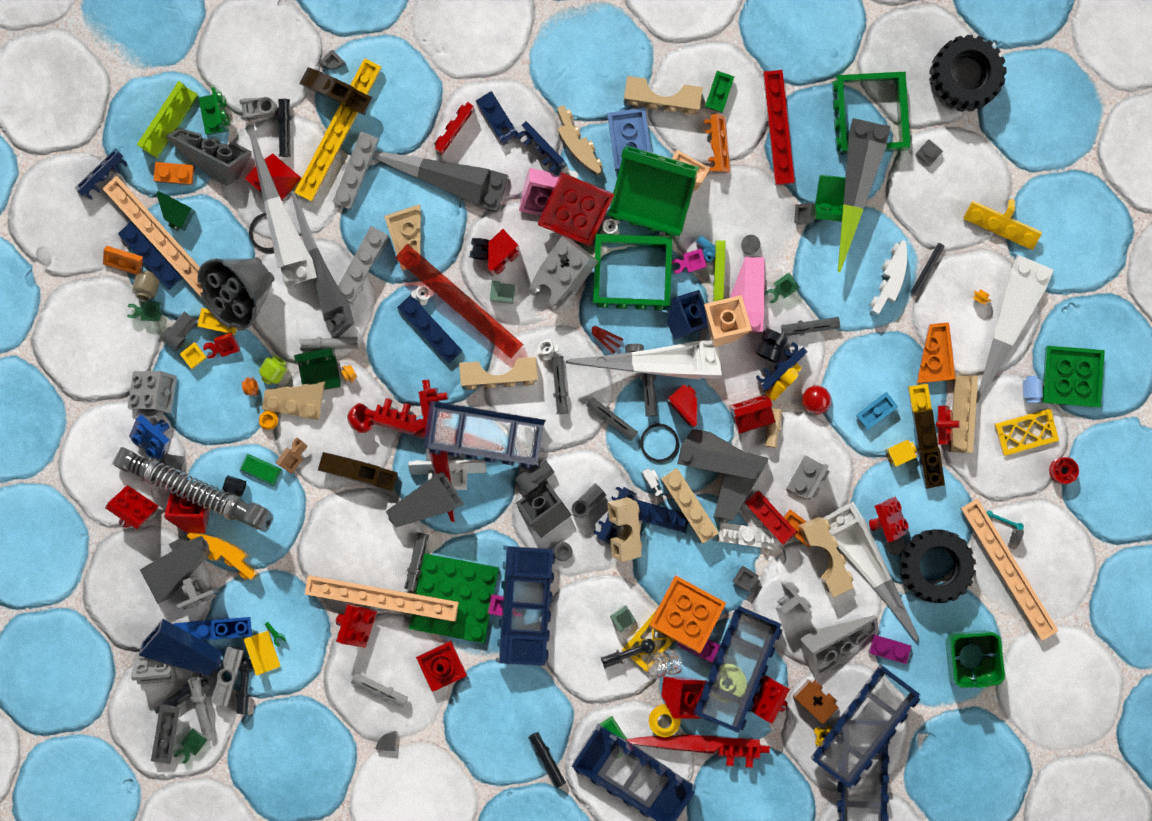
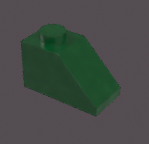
(175, 212)

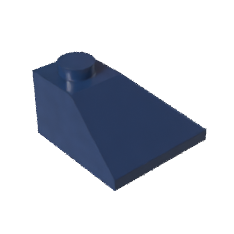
(687, 315)

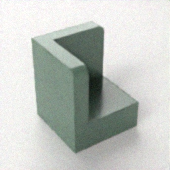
(502, 292)
(622, 618)

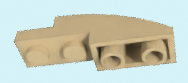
(580, 149)

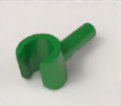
(275, 634)

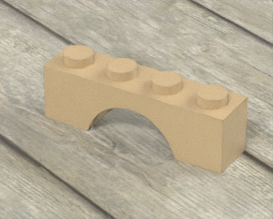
(686, 100)
(523, 371)
(689, 505)
(836, 578)

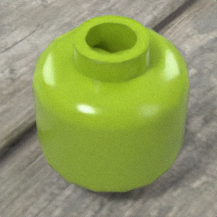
(273, 370)

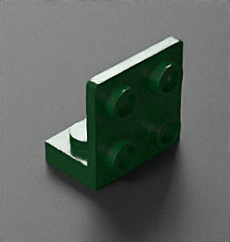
(319, 367)

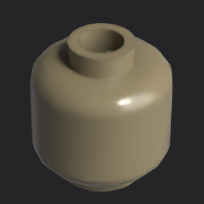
(145, 286)

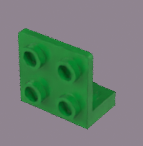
(213, 112)
(829, 198)

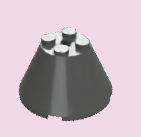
(235, 289)

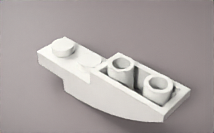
(894, 272)

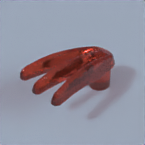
(601, 334)

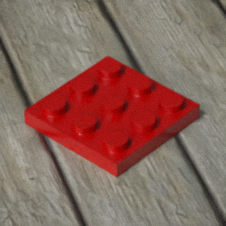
(575, 209)

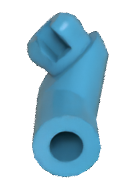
(708, 248)

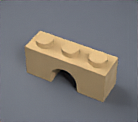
(628, 543)

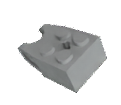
(560, 277)

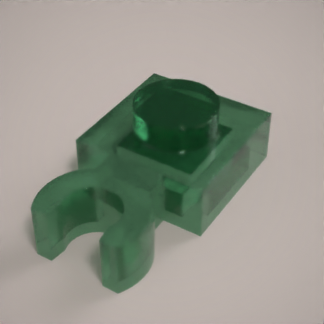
(784, 286)
(148, 311)
(192, 744)

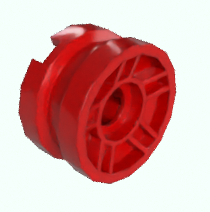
(1067, 463)

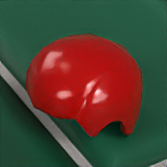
(816, 400)
(358, 421)

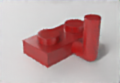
(944, 424)

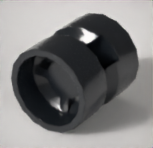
(770, 352)

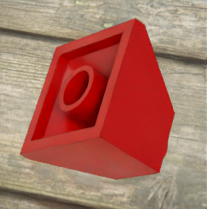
(282, 175)
(685, 404)
(186, 515)
(681, 695)

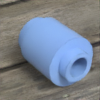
(1032, 389)

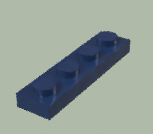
(151, 255)
(429, 329)

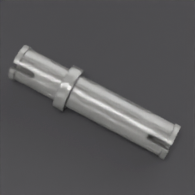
(325, 343)
(379, 690)
(198, 698)

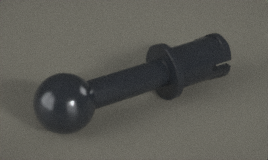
(647, 646)
(243, 698)

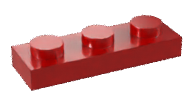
(453, 128)
(771, 517)

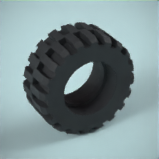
(980, 52)
(961, 575)

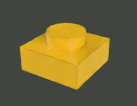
(193, 355)

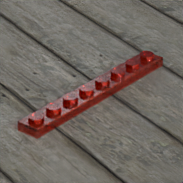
(459, 301)

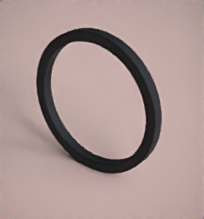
(251, 236)
(676, 438)

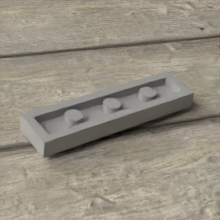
(356, 170)

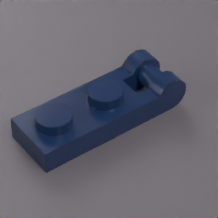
(496, 117)

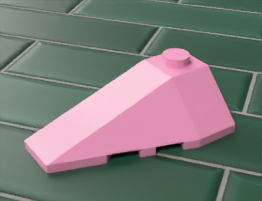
(537, 191)
(751, 287)

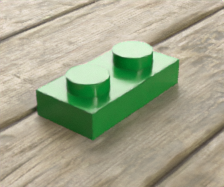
(719, 92)

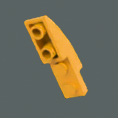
(233, 555)

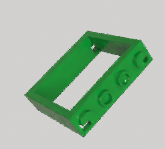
(902, 108)
(633, 240)

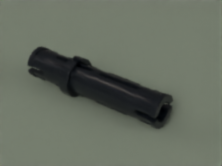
(284, 105)
(181, 695)
(548, 762)

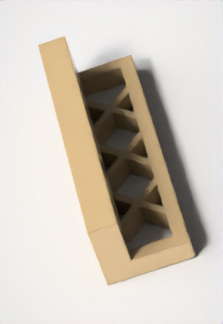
(965, 411)

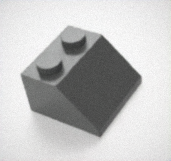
(543, 509)

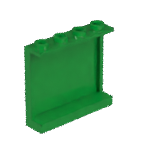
(653, 191)

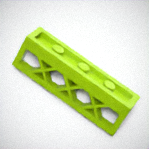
(167, 119)

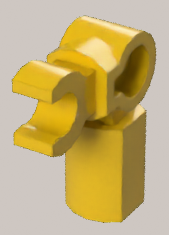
(783, 382)

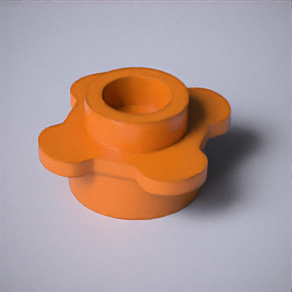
(250, 386)

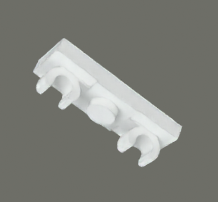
(746, 535)

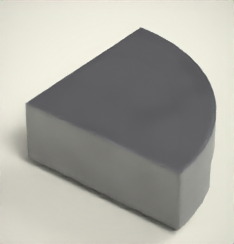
(332, 61)
(174, 461)
(1015, 539)
(387, 741)

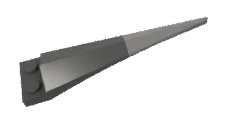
(471, 183)
(331, 300)

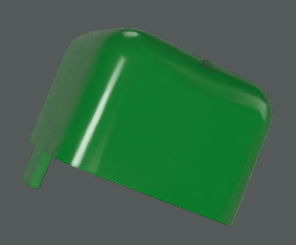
(991, 668)

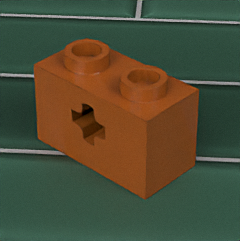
(820, 711)

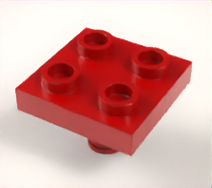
(131, 507)
(890, 519)
(355, 625)
(441, 666)
(770, 699)

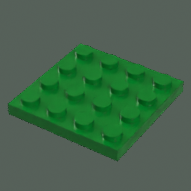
(460, 582)

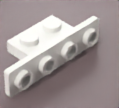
(457, 467)

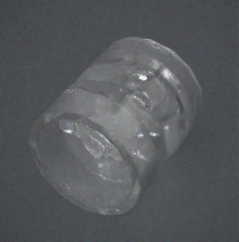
(664, 663)

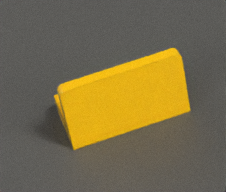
(262, 652)

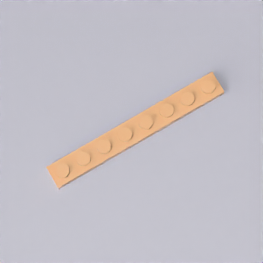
(154, 231)
(1009, 569)
(381, 598)

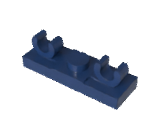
(542, 146)
(100, 173)
(781, 367)
(662, 516)
(610, 529)

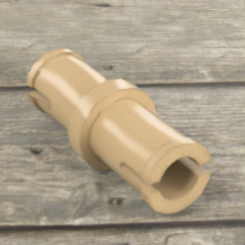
(773, 429)

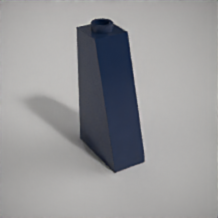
(180, 649)

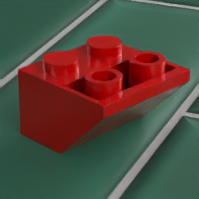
(501, 250)

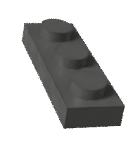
(165, 734)

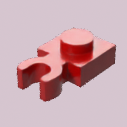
(223, 344)

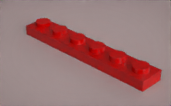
(778, 127)

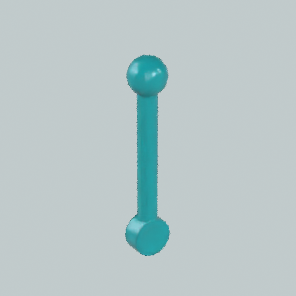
(1020, 526)

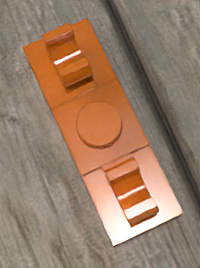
(718, 143)

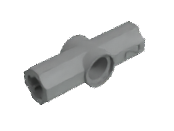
(224, 688)

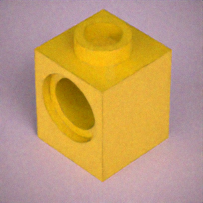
(901, 453)

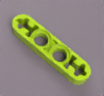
(719, 270)

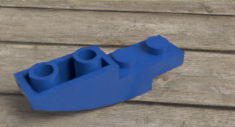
(218, 628)

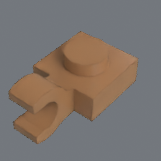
(291, 458)

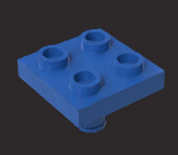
(150, 436)

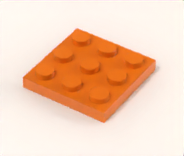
(687, 614)

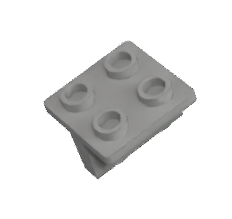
(195, 592)
(786, 602)
(151, 671)

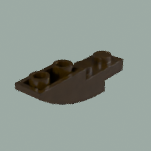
(336, 90)
(927, 448)
(357, 471)

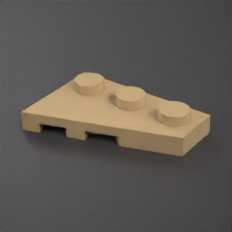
(405, 229)
(297, 400)

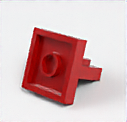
(752, 413)

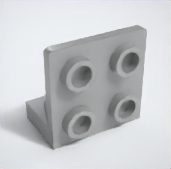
(152, 391)
(807, 478)

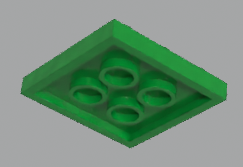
(1073, 376)

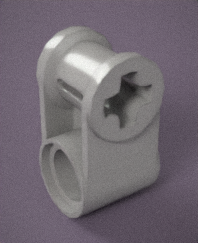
(254, 108)

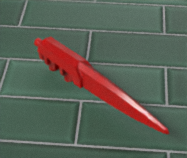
(397, 420)
(439, 461)
(708, 744)

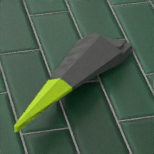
(864, 154)

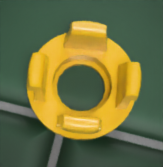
(653, 721)

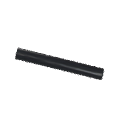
(927, 269)

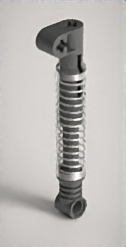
(229, 505)

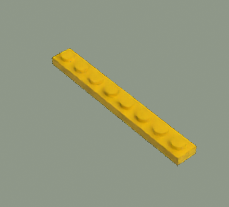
(335, 134)

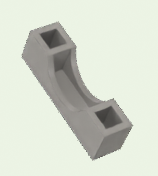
(366, 255)

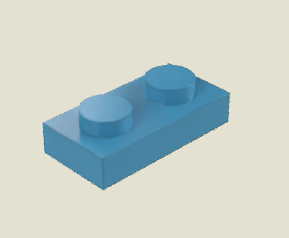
(876, 410)

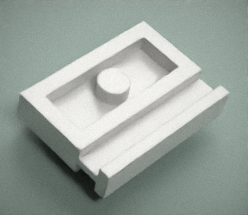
(651, 479)

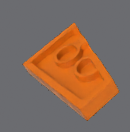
(937, 355)

